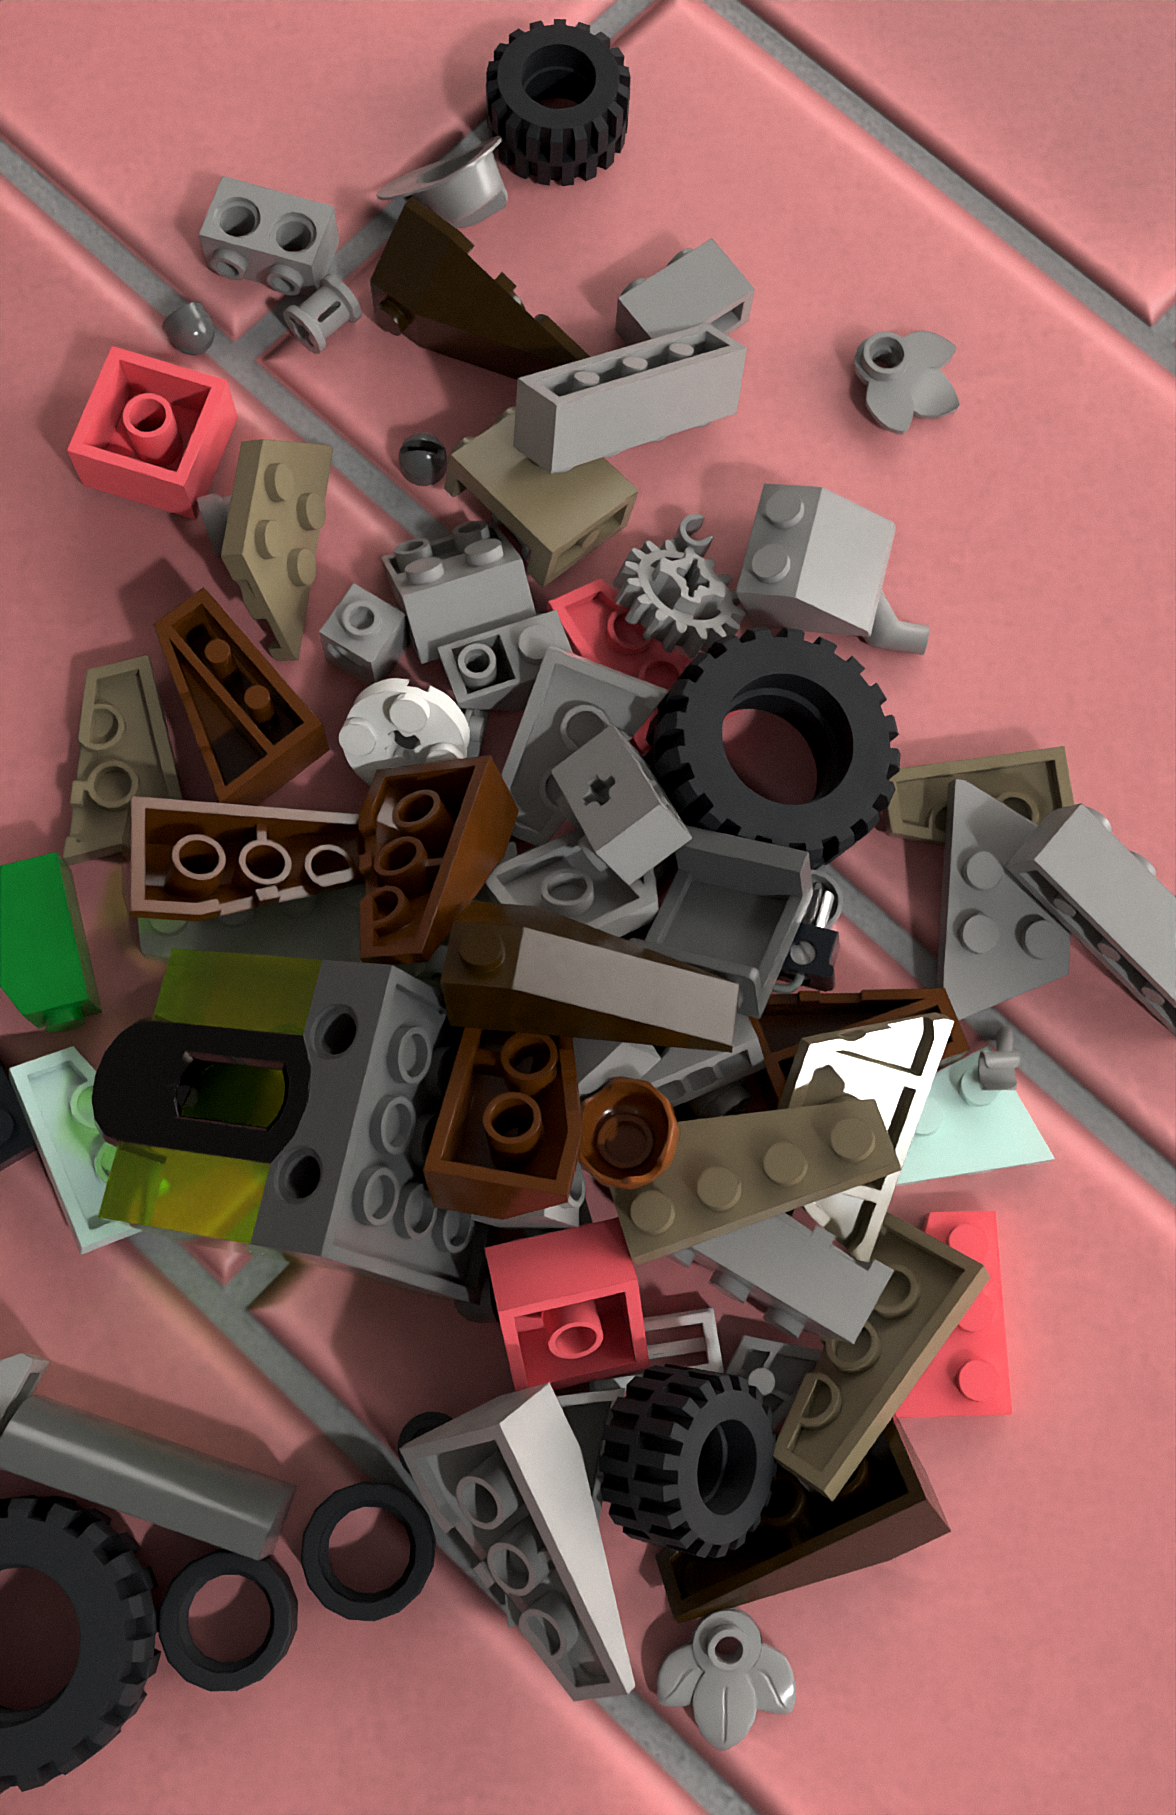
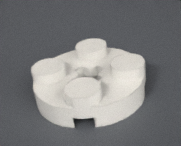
(394, 706)

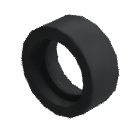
(315, 1548)
(176, 1637)

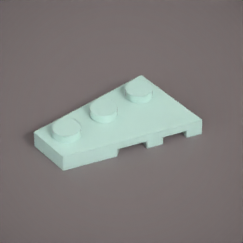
(59, 1113)
(970, 1129)

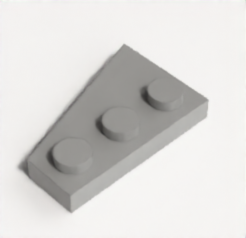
(566, 710)

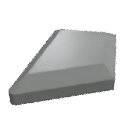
(774, 1369)

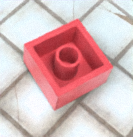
(153, 432)
(569, 1306)

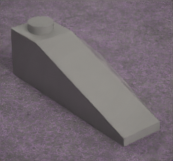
(526, 1509)

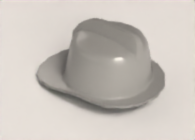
(457, 188)

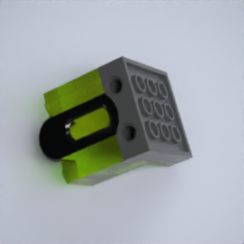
(290, 1119)

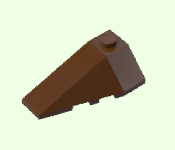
(428, 851)
(231, 858)
(507, 1126)

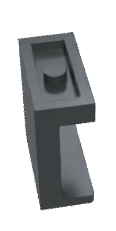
(733, 911)

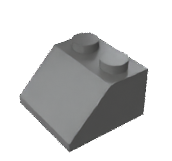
(814, 562)

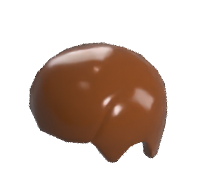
(628, 1133)

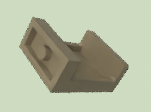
(552, 514)

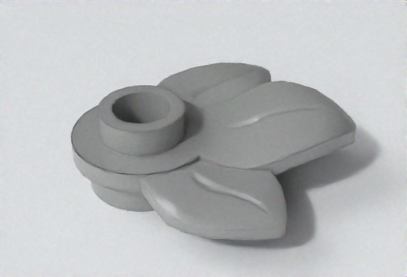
(912, 383)
(727, 1686)

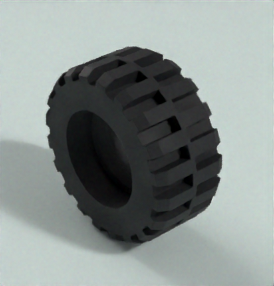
(814, 694)
(115, 1636)

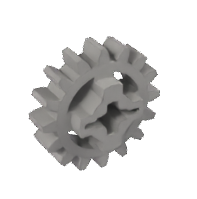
(677, 597)

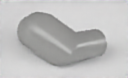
(894, 634)

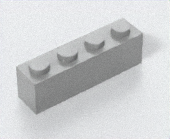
(627, 397)
(1105, 901)

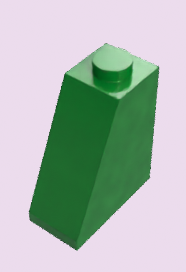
(45, 945)

